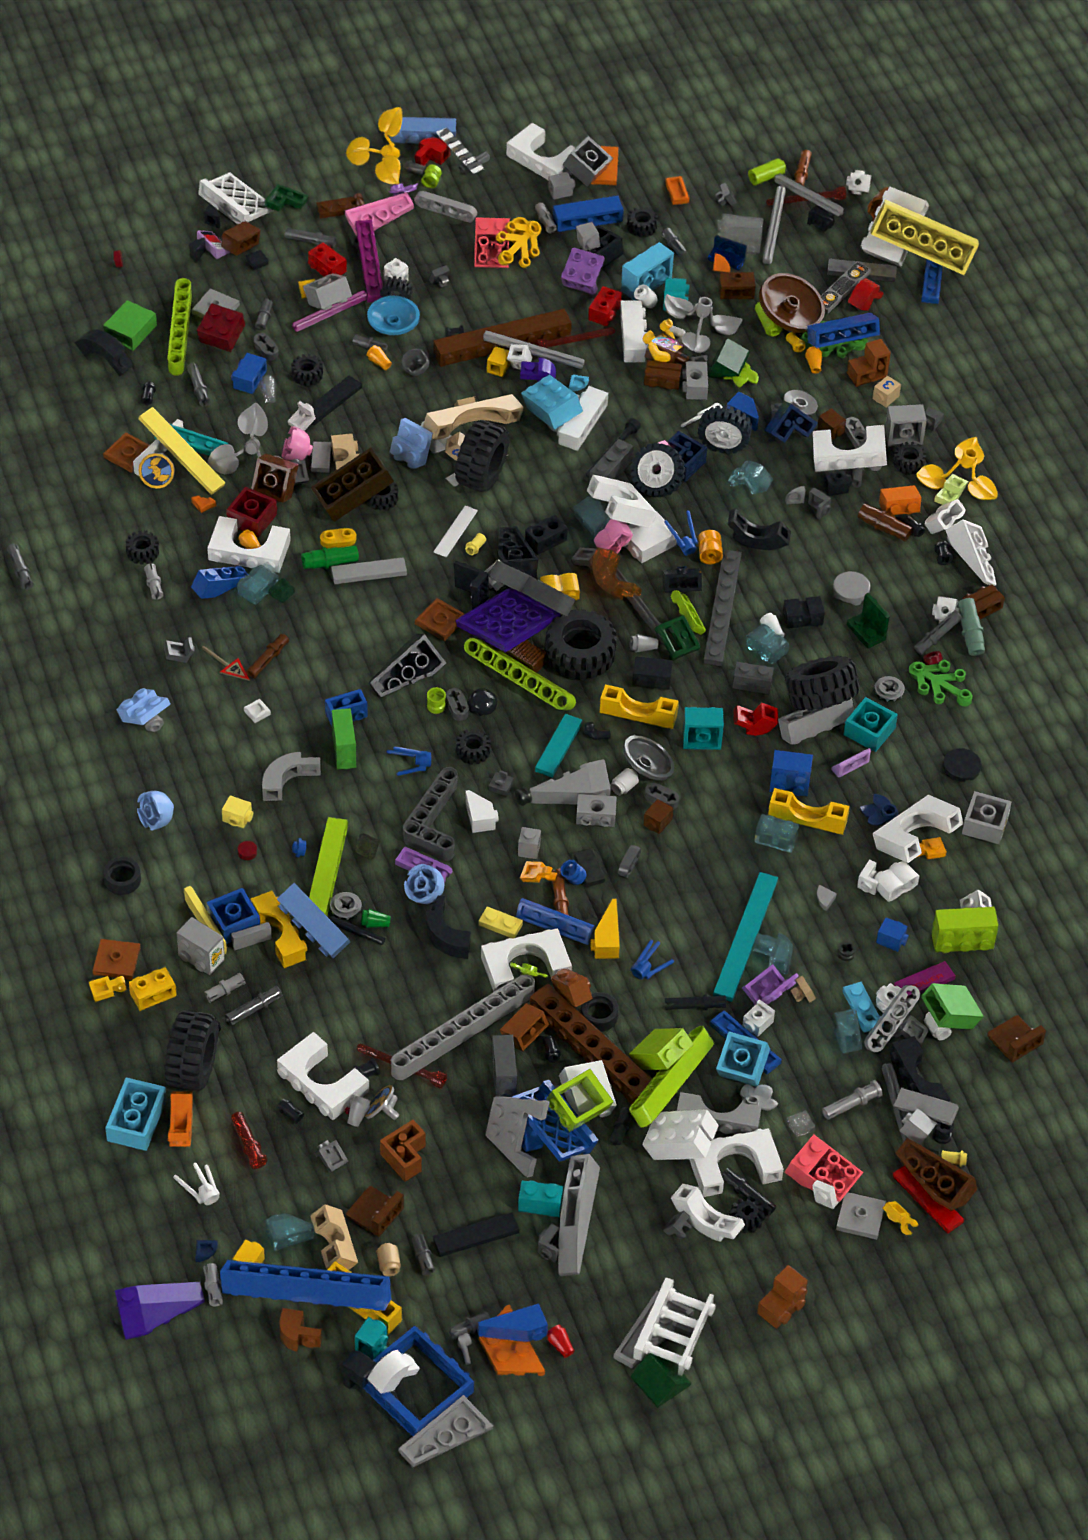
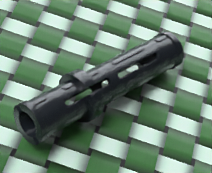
(695, 1002)
(741, 1186)

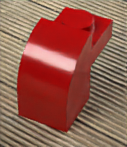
(432, 149)
(864, 294)
(756, 722)

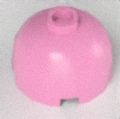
(296, 445)

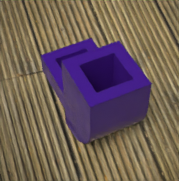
(537, 370)

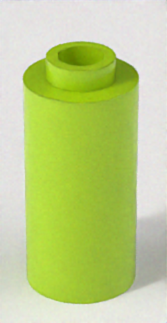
(766, 171)
(769, 326)

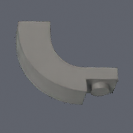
(284, 769)

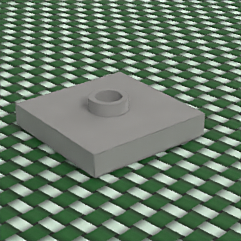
(216, 298)
(860, 1215)

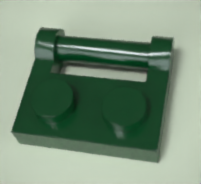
(682, 635)

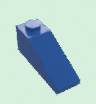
(519, 1325)

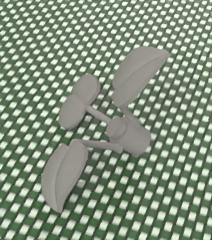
(698, 343)
(252, 422)

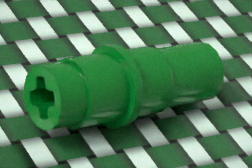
(329, 557)

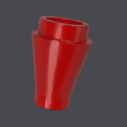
(559, 1339)

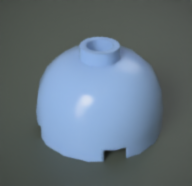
(155, 809)
(424, 884)

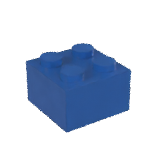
(791, 772)
(233, 913)

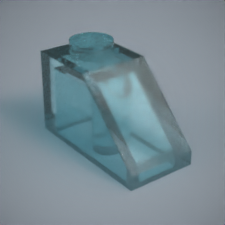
(288, 1230)

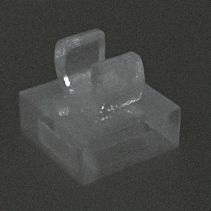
(800, 1123)

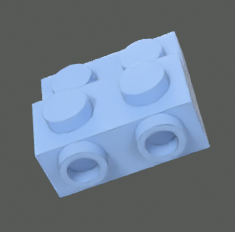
(411, 444)
(142, 707)

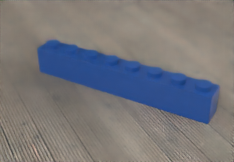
(305, 1285)

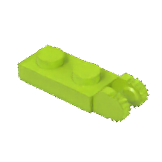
(688, 610)

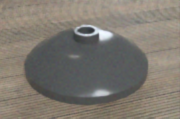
(648, 758)

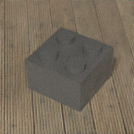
(587, 161)

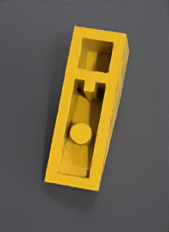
(607, 934)

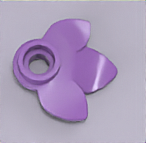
(399, 188)

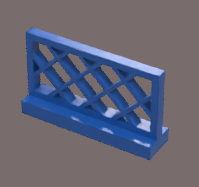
(581, 1136)

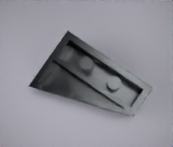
(610, 246)

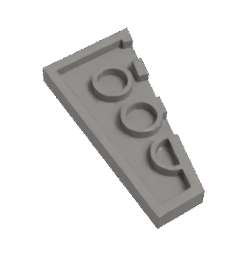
(625, 1351)
(449, 1429)

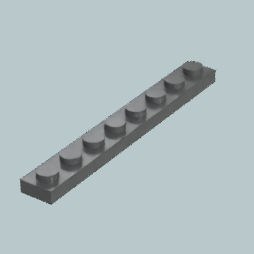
(722, 608)

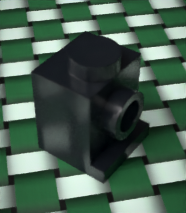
(821, 218)
(836, 482)

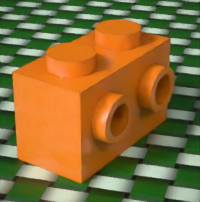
(900, 500)

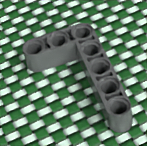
(532, 587)
(417, 826)

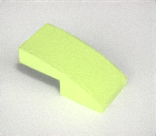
(952, 490)

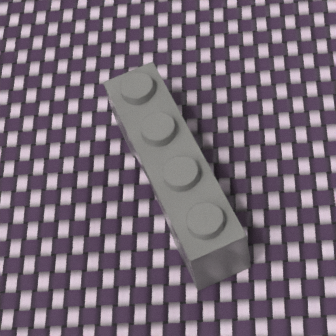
(741, 1120)

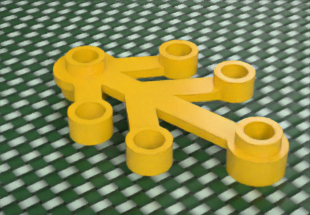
(532, 230)

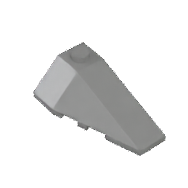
(589, 780)

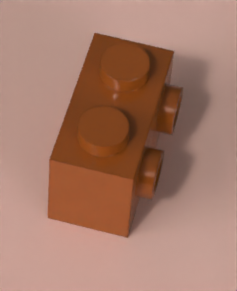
(572, 986)
(525, 1026)

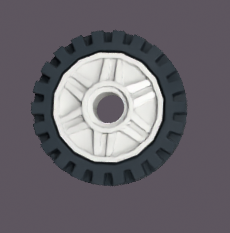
(724, 429)
(644, 470)

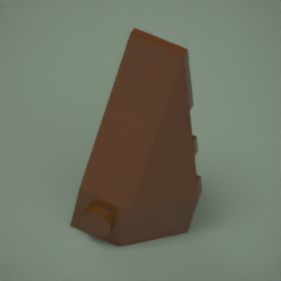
(939, 1178)

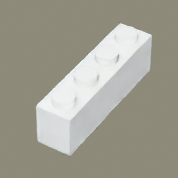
(633, 330)
(577, 429)

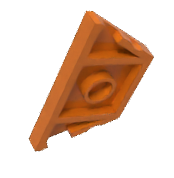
(511, 1355)

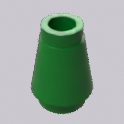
(374, 919)

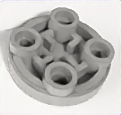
(851, 587)

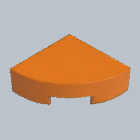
(721, 264)
(203, 504)

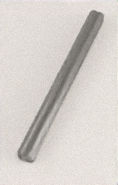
(809, 194)
(774, 225)
(535, 350)

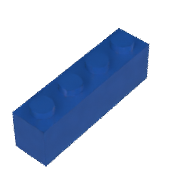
(597, 211)
(843, 330)

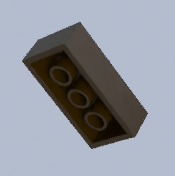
(352, 484)

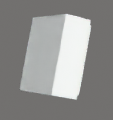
(257, 710)

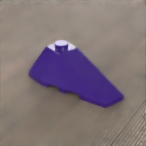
(148, 1306)

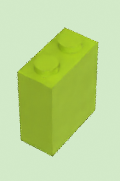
(661, 1049)

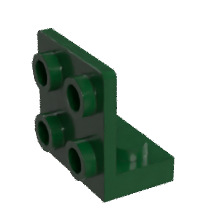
(871, 624)

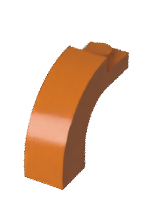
(181, 1119)

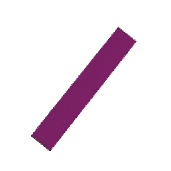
(369, 259)

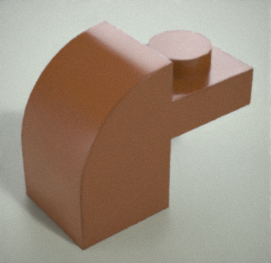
(293, 1332)

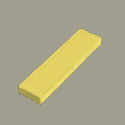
(200, 912)

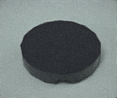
(962, 764)

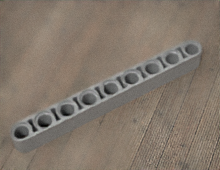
(462, 1027)

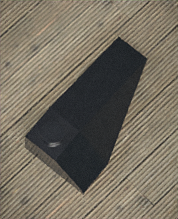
(516, 551)
(410, 664)

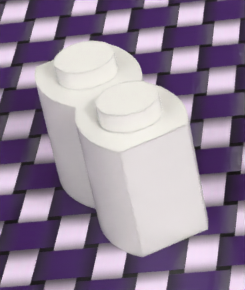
(945, 516)
(896, 880)

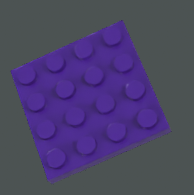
(507, 619)

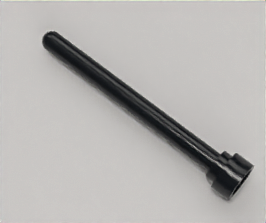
(631, 427)

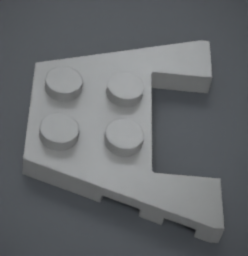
(508, 1125)

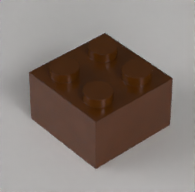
(275, 477)

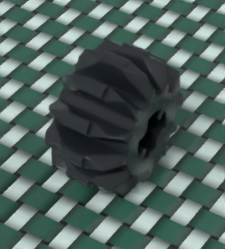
(750, 1214)

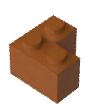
(872, 365)
(401, 1149)
(784, 1298)

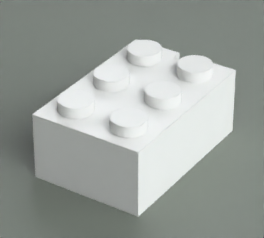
(680, 1135)

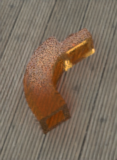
(604, 571)

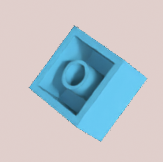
(743, 1059)

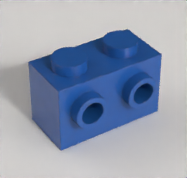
(249, 373)
(353, 700)

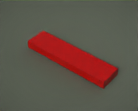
(944, 1217)

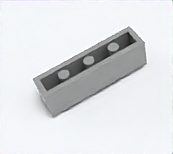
(808, 724)

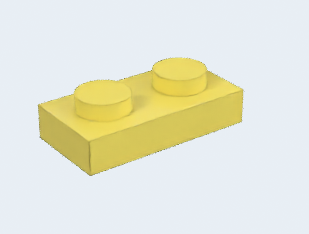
(500, 922)

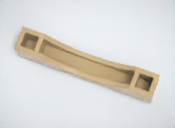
(499, 409)

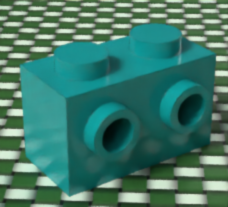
(540, 1198)
(371, 1338)

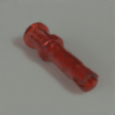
(251, 1147)

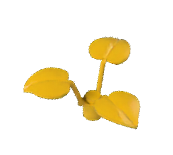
(389, 168)
(968, 455)

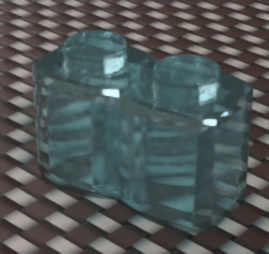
(256, 584)
(767, 643)

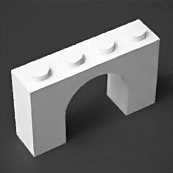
(528, 140)
(881, 248)
(870, 454)
(624, 501)
(226, 551)
(895, 837)
(545, 945)
(329, 1098)
(754, 1145)

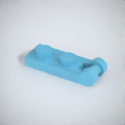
(861, 1002)

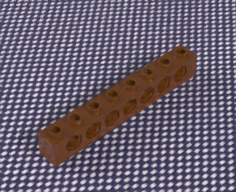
(590, 1036)

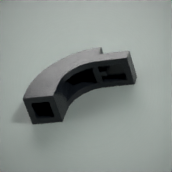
(107, 346)
(757, 536)
(444, 938)

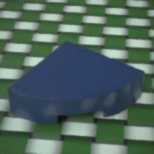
(205, 1249)

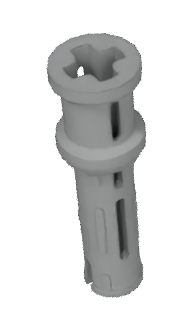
(860, 1096)

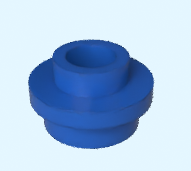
(299, 847)

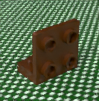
(1016, 1038)
(376, 1210)

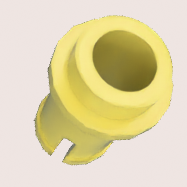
(473, 546)
(955, 1157)

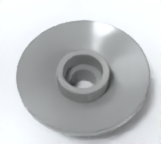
(802, 401)

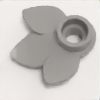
(758, 1096)

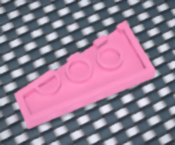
(381, 211)

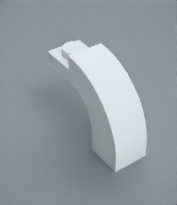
(703, 1216)

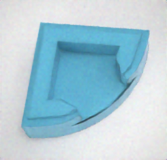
(578, 382)

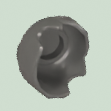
(415, 362)

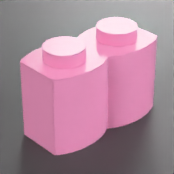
(613, 536)

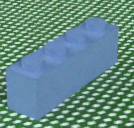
(416, 129)
(313, 920)

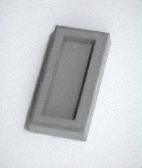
(321, 457)
(251, 936)

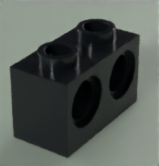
(546, 534)

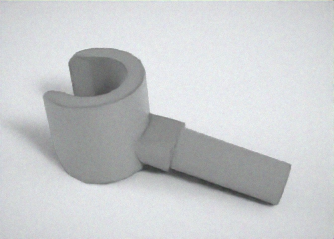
(463, 1341)

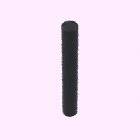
(358, 931)

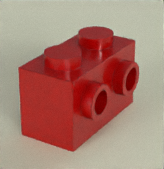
(326, 260)
(605, 306)

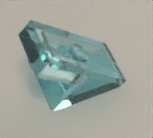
(848, 1031)

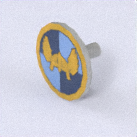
(156, 470)
(384, 1101)

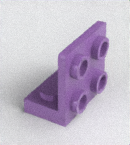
(582, 270)

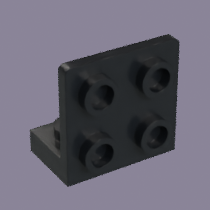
(472, 581)

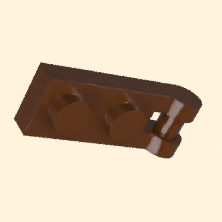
(338, 206)

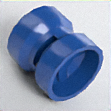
(573, 872)

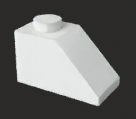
(480, 813)

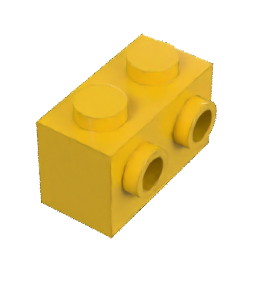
(152, 988)

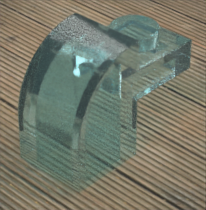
(752, 475)
(778, 949)

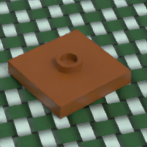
(125, 451)
(439, 619)
(116, 959)

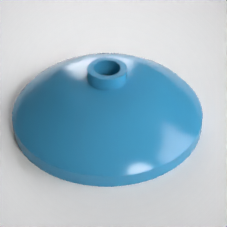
(393, 315)

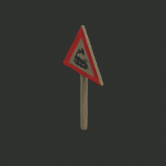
(234, 669)

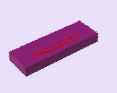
(922, 980)

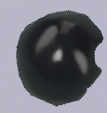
(482, 702)

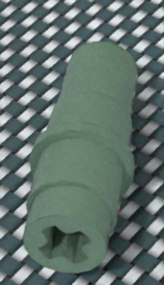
(971, 627)

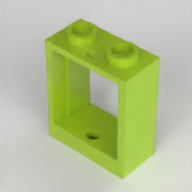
(595, 1091)

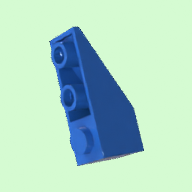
(216, 581)

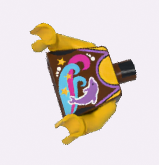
(664, 346)

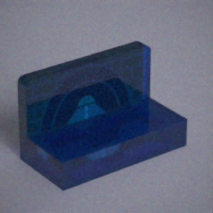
(733, 251)

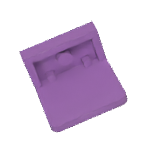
(768, 985)

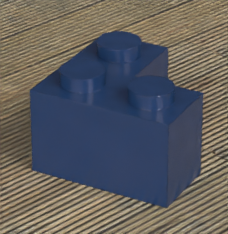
(789, 419)
(691, 451)

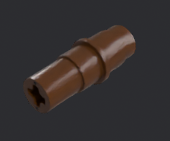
(882, 521)

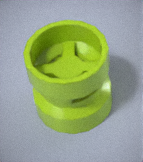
(431, 176)
(436, 700)

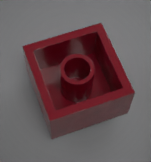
(221, 327)
(253, 511)

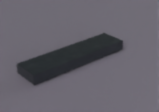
(335, 398)
(476, 1234)

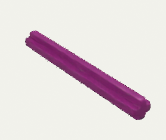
(323, 314)

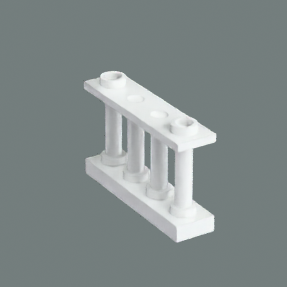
(659, 1311)

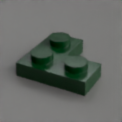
(283, 195)

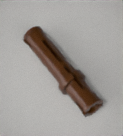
(272, 650)

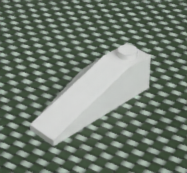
(971, 545)

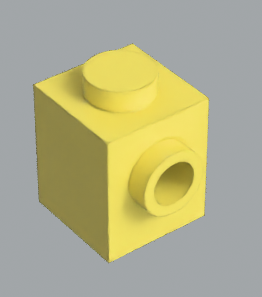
(237, 812)

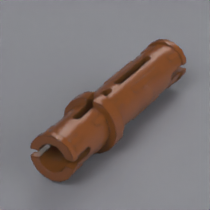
(801, 173)
(560, 902)

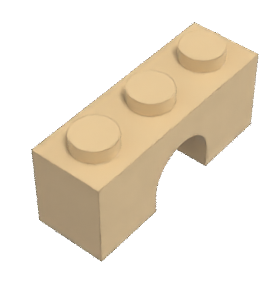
(343, 449)
(332, 1226)

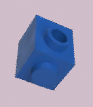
(892, 934)

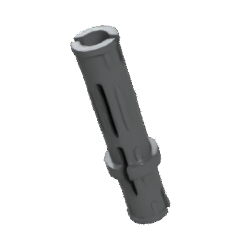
(316, 238)
(200, 390)
(21, 571)
(941, 629)
(252, 1006)

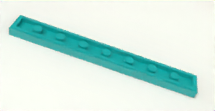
(746, 936)

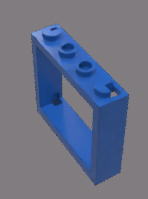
(446, 1364)

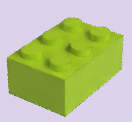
(964, 929)

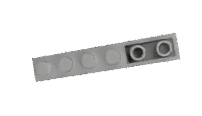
(576, 1212)

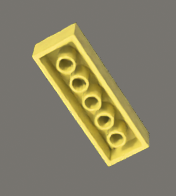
(924, 237)

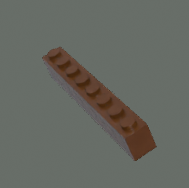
(472, 346)

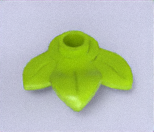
(745, 375)
(528, 970)

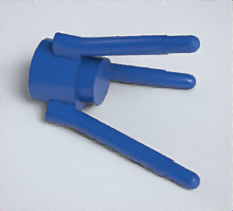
(687, 544)
(422, 759)
(642, 966)

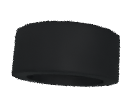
(122, 863)
(606, 1000)

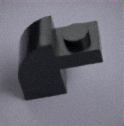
(356, 1369)

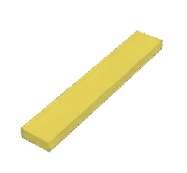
(182, 450)

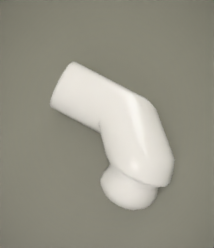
(677, 332)

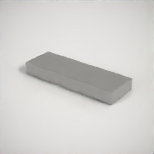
(934, 1108)

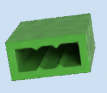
(131, 324)
(344, 738)
(952, 1006)

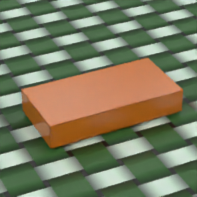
(677, 190)

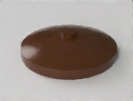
(791, 302)

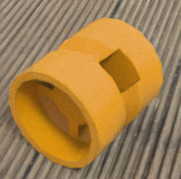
(710, 547)

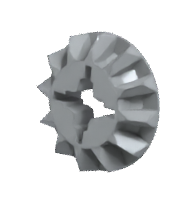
(887, 683)
(346, 899)

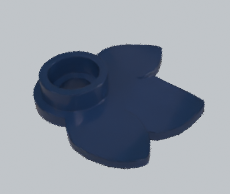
(880, 811)

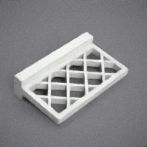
(229, 205)

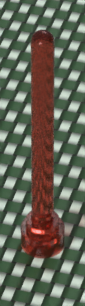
(839, 193)
(574, 338)
(437, 1078)

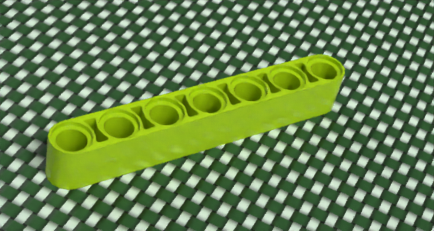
(179, 326)
(526, 678)
(328, 863)
(668, 1082)

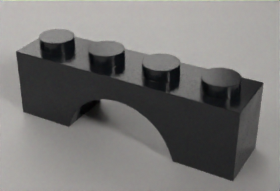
(907, 1056)

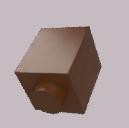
(832, 421)
(658, 816)

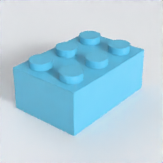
(647, 269)
(552, 402)
(136, 1114)

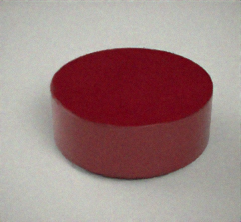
(118, 260)
(932, 658)
(247, 850)

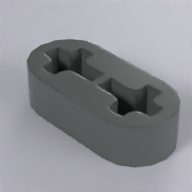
(269, 345)
(460, 703)
(662, 793)
(629, 861)

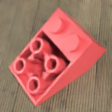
(486, 246)
(824, 1164)

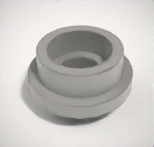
(154, 724)

